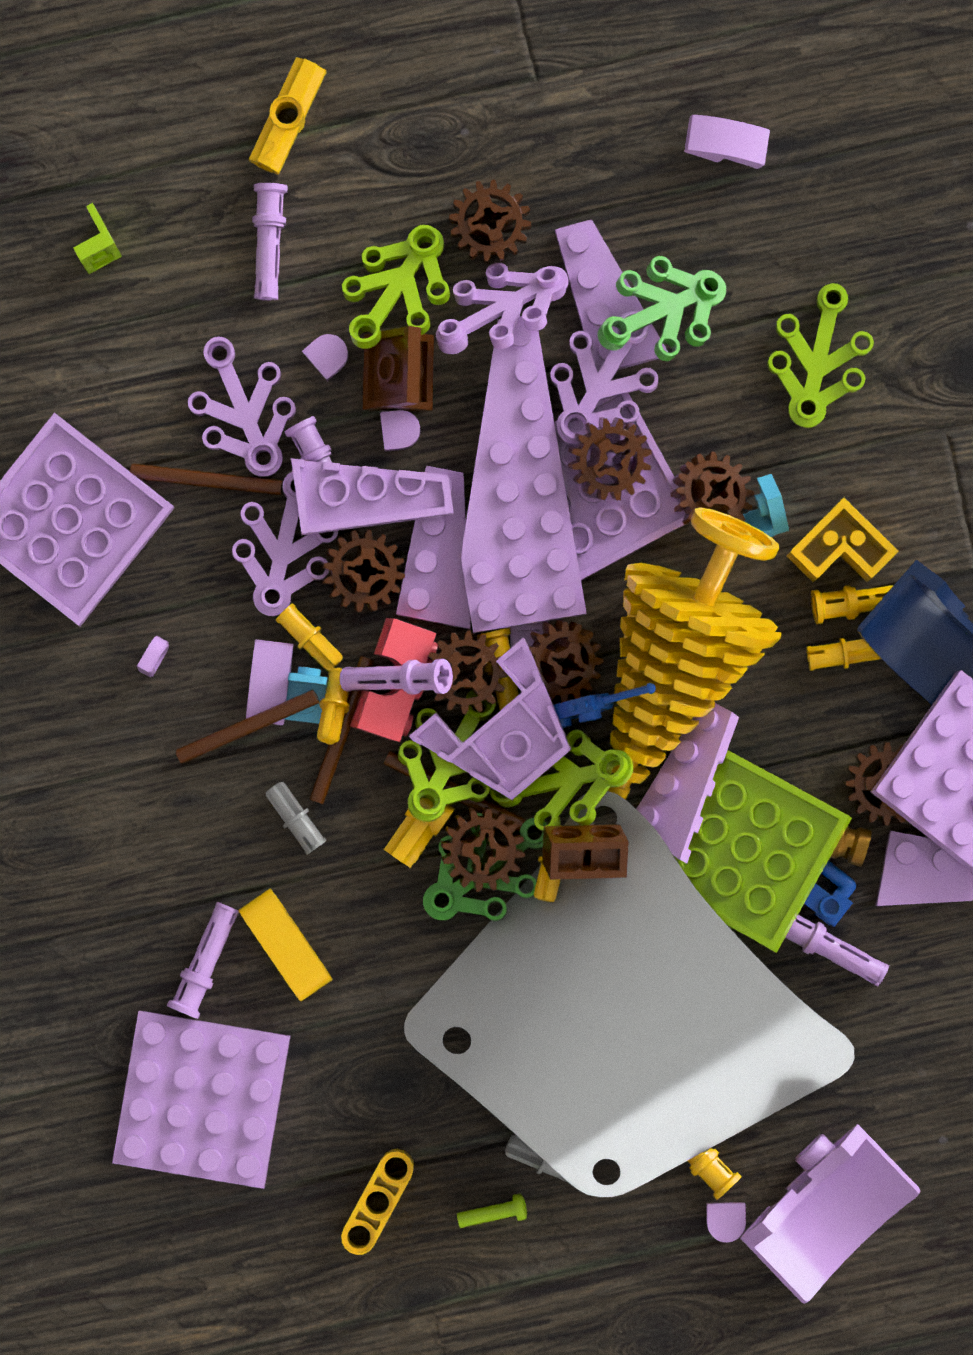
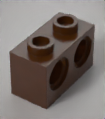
(585, 852)

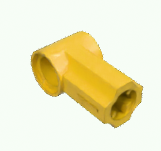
(414, 834)

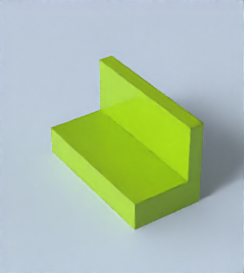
(99, 249)

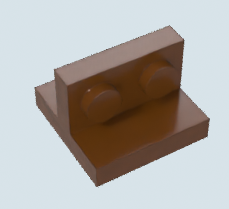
(399, 371)

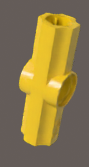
(296, 94)

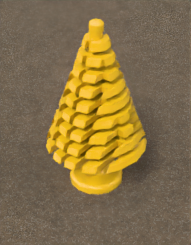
(685, 643)

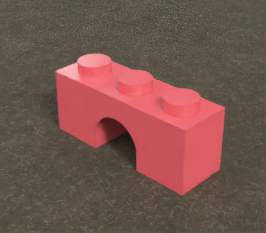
(389, 713)

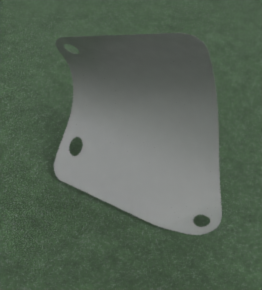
(623, 1022)

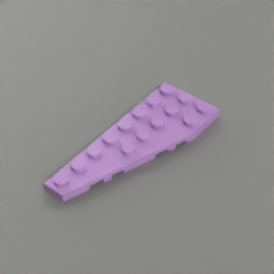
(518, 521)

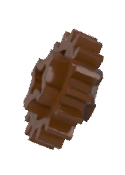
(506, 216)
(600, 446)
(697, 485)
(365, 553)
(567, 645)
(478, 686)
(867, 783)
(499, 851)

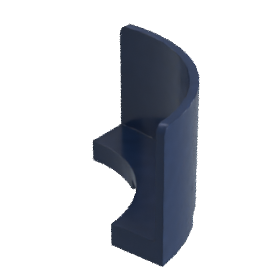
(921, 632)

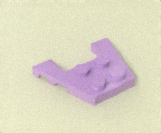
(515, 742)

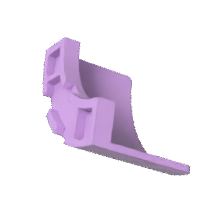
(829, 1213)

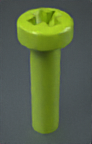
(494, 1212)

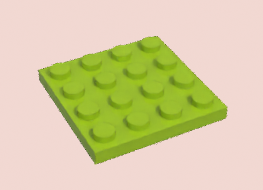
(760, 849)

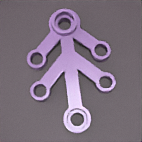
(544, 285)
(598, 385)
(244, 414)
(281, 553)

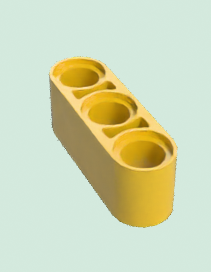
(285, 944)
(370, 1219)

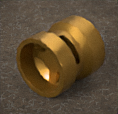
(853, 845)

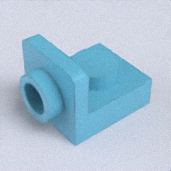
(770, 515)
(302, 682)

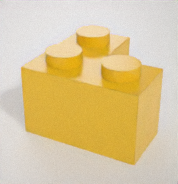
(846, 535)

